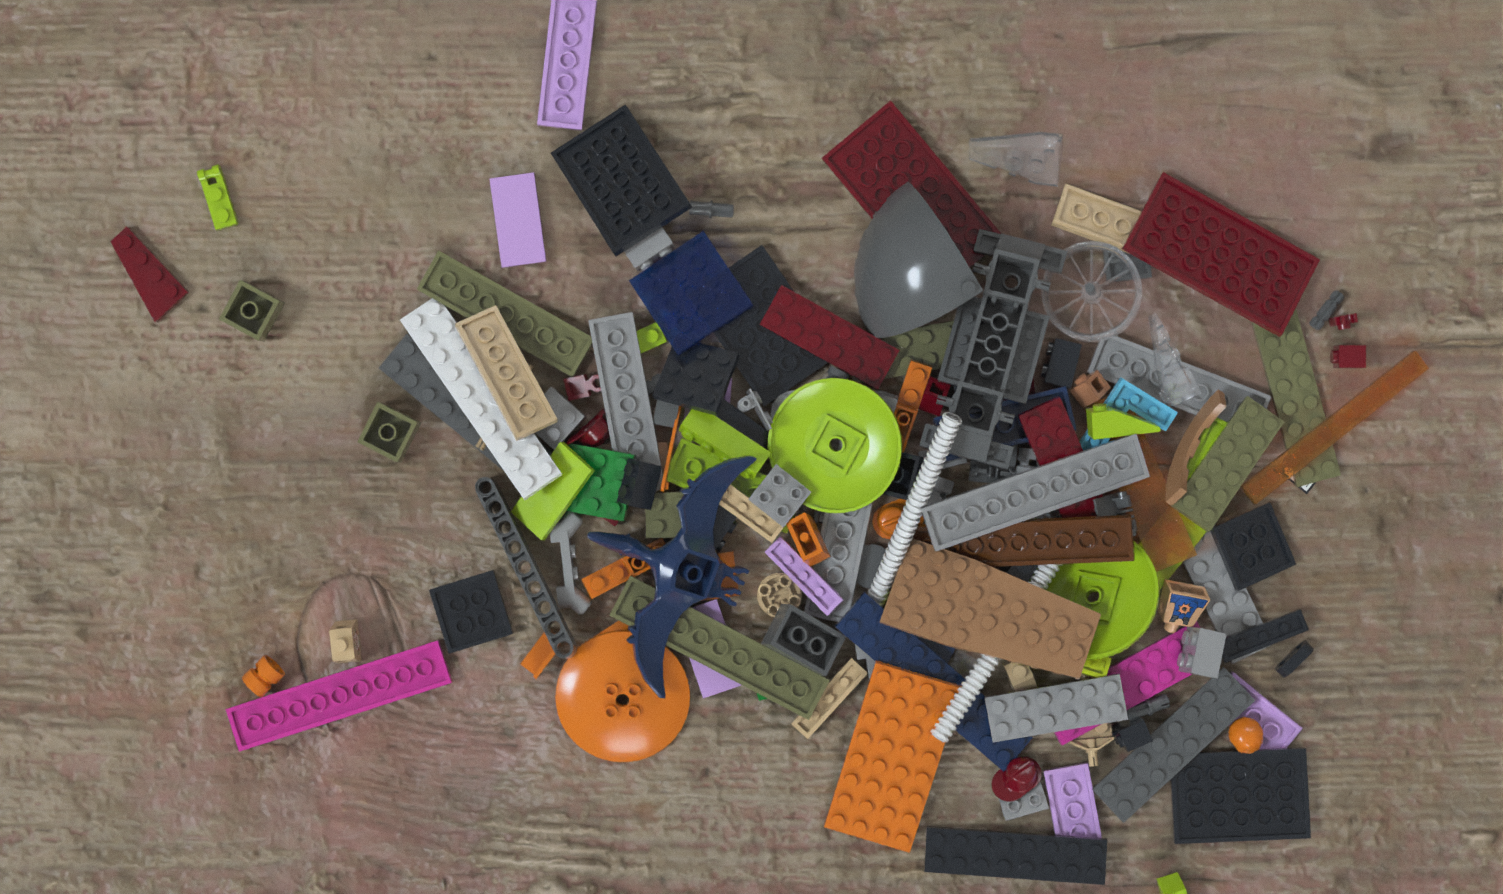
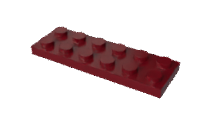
(829, 337)
(1052, 439)

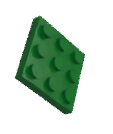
(601, 490)

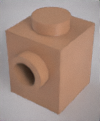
(1089, 388)

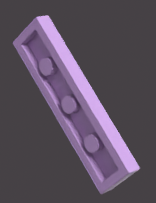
(804, 576)

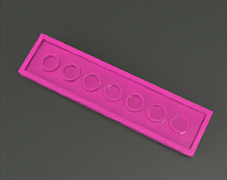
(1143, 675)

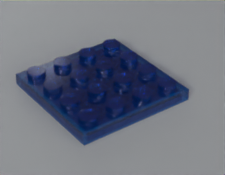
(691, 293)

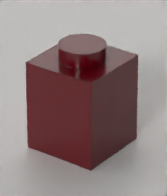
(1348, 356)
(930, 395)

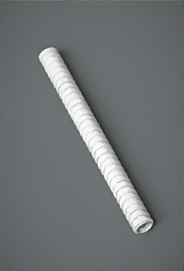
(912, 510)
(981, 672)

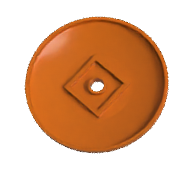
(600, 724)

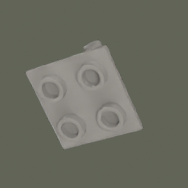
(751, 401)
(779, 495)
(1030, 803)

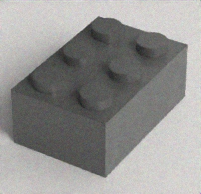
(803, 639)

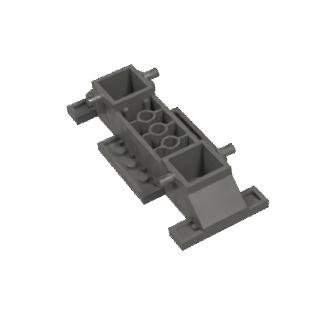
(995, 345)

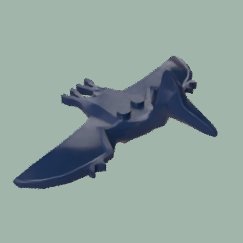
(682, 569)

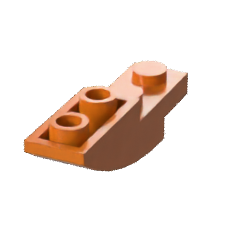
(910, 397)
(617, 572)

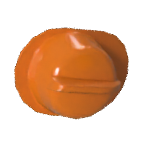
(887, 517)

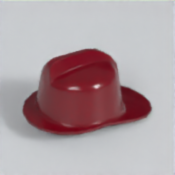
(592, 433)
(1017, 780)

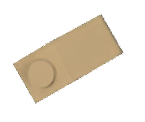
(1019, 676)

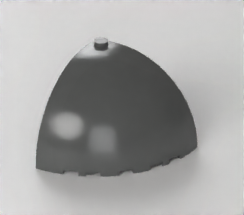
(908, 267)

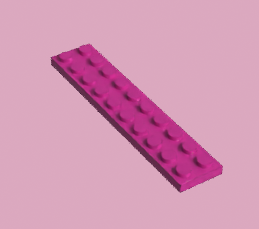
(339, 695)

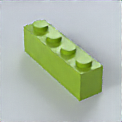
(722, 440)

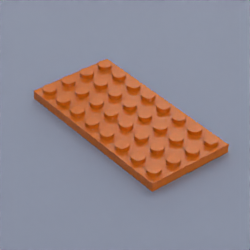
(891, 757)

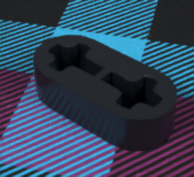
(1294, 659)

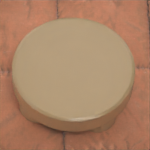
(777, 590)

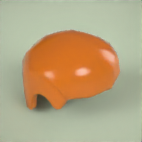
(1246, 735)

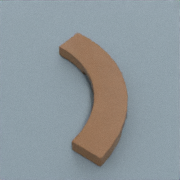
(1178, 473)

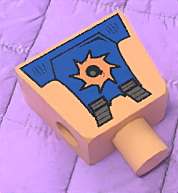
(1181, 604)

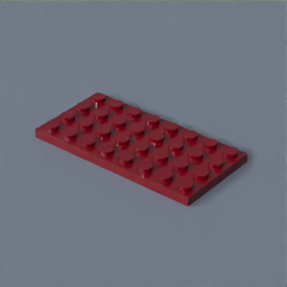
(887, 155)
(1221, 254)

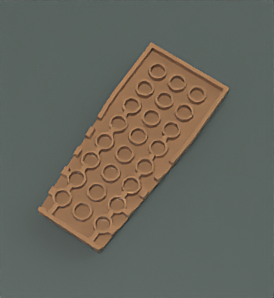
(987, 612)

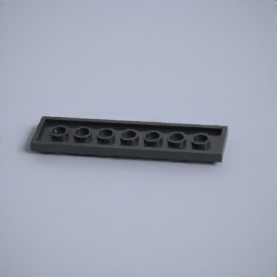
(1016, 855)

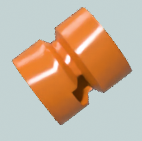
(261, 677)

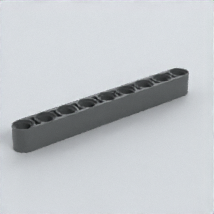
(534, 575)

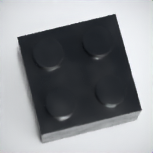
(905, 476)

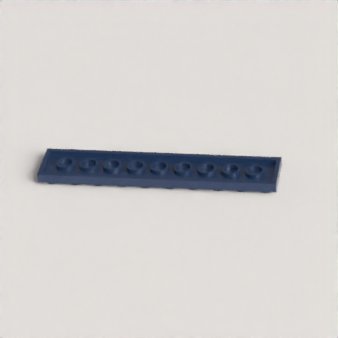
(906, 651)

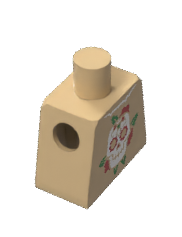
(345, 641)

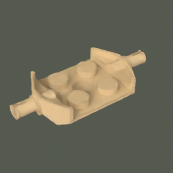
(1093, 739)

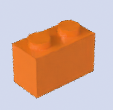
(808, 539)

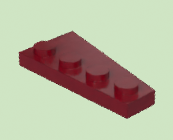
(151, 278)

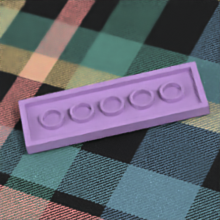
(567, 64)

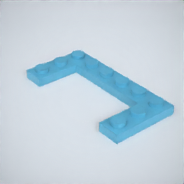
(1126, 397)

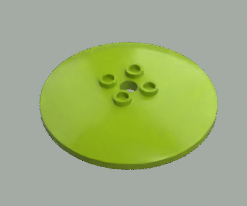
(869, 439)
(1125, 601)

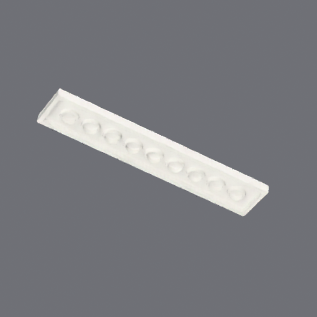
(439, 341)

